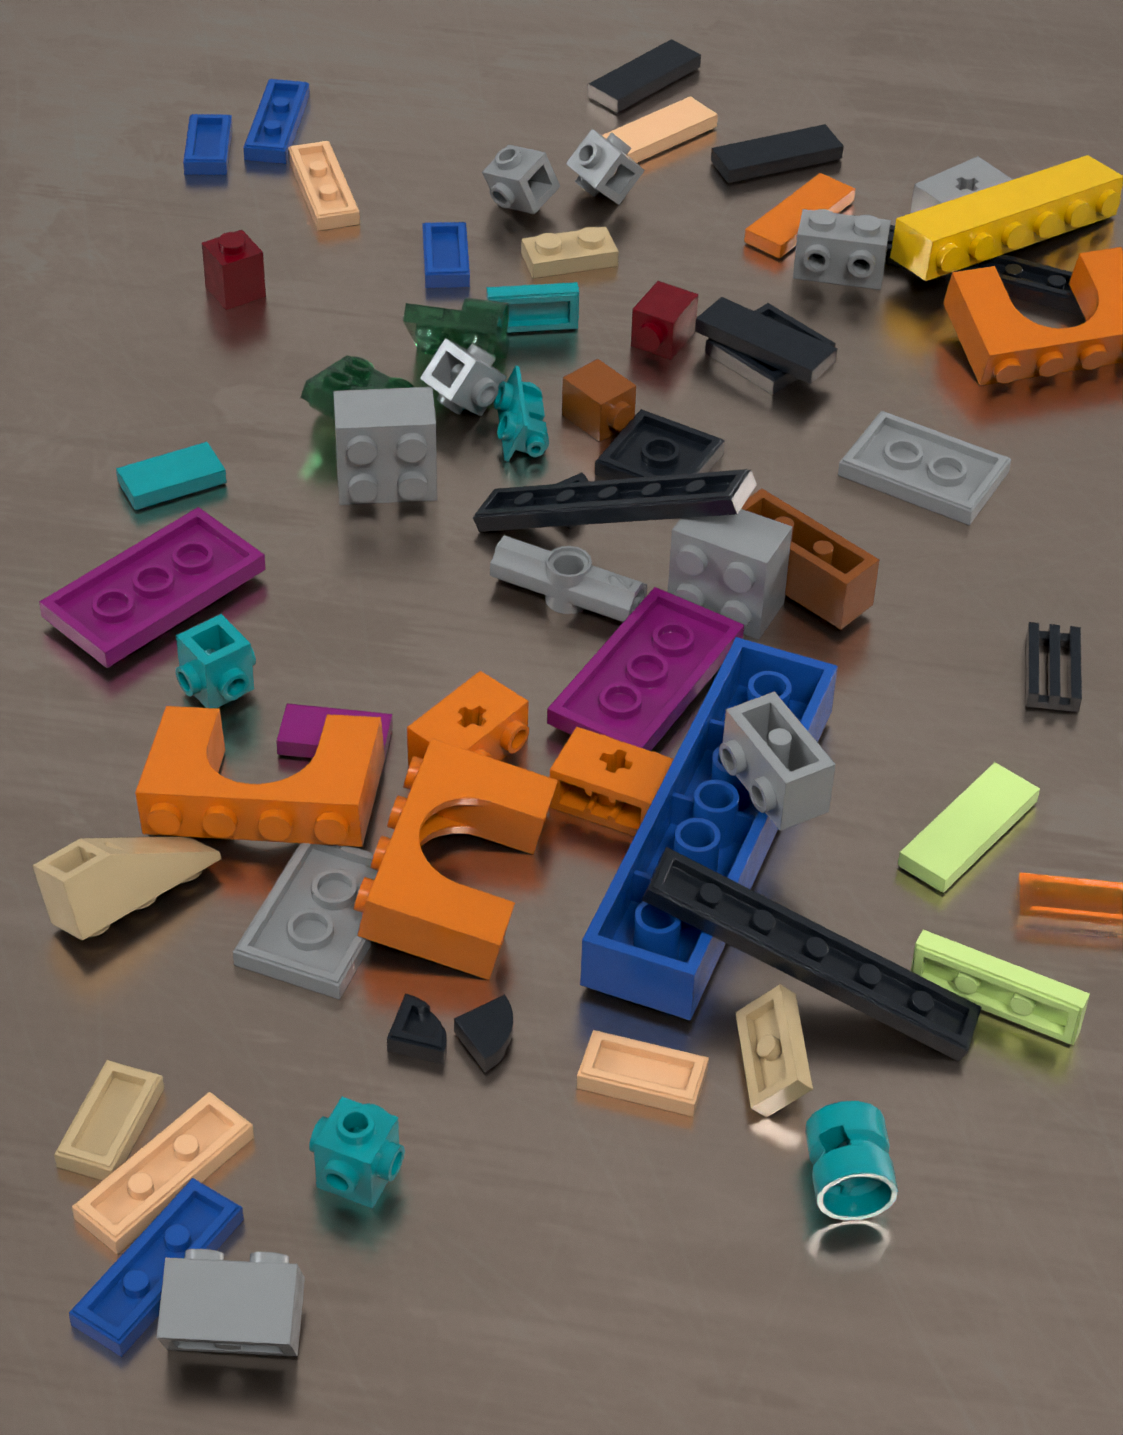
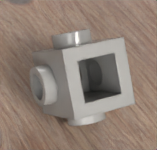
(597, 162)
(521, 179)
(463, 377)

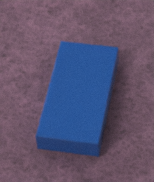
(208, 144)
(446, 255)

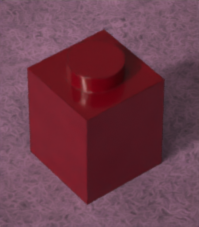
(234, 269)
(664, 320)

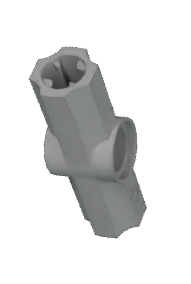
(566, 579)

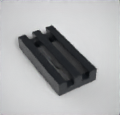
(1054, 640)

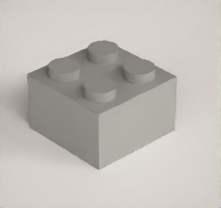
(385, 445)
(732, 566)

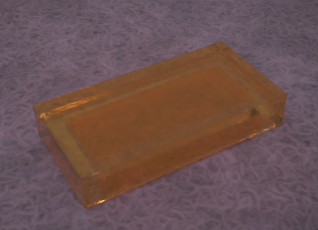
(1070, 905)

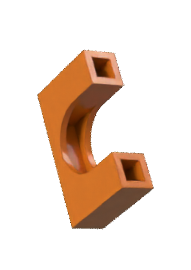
(1011, 347)
(318, 805)
(413, 903)

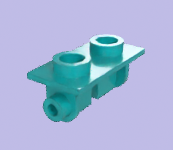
(521, 417)

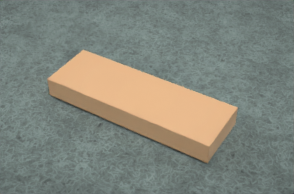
(666, 128)
(323, 185)
(154, 1175)

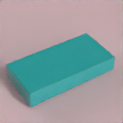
(539, 306)
(171, 475)

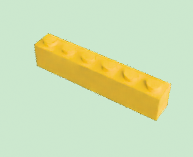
(1006, 217)

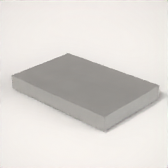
(924, 467)
(309, 922)

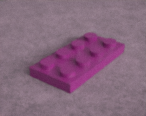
(152, 586)
(646, 671)

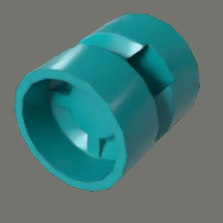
(851, 1160)

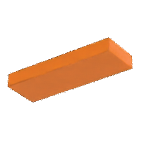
(779, 227)

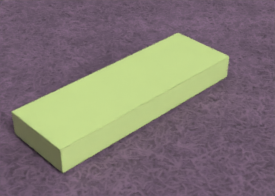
(968, 827)
(1001, 987)

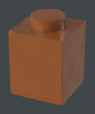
(598, 400)

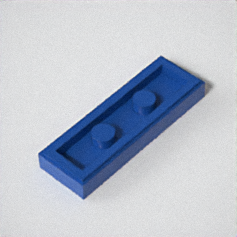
(276, 121)
(130, 1291)

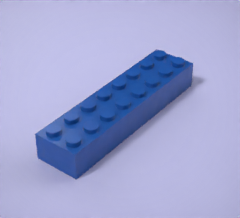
(706, 817)

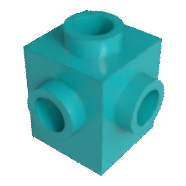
(215, 662)
(356, 1151)

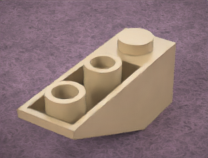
(108, 878)

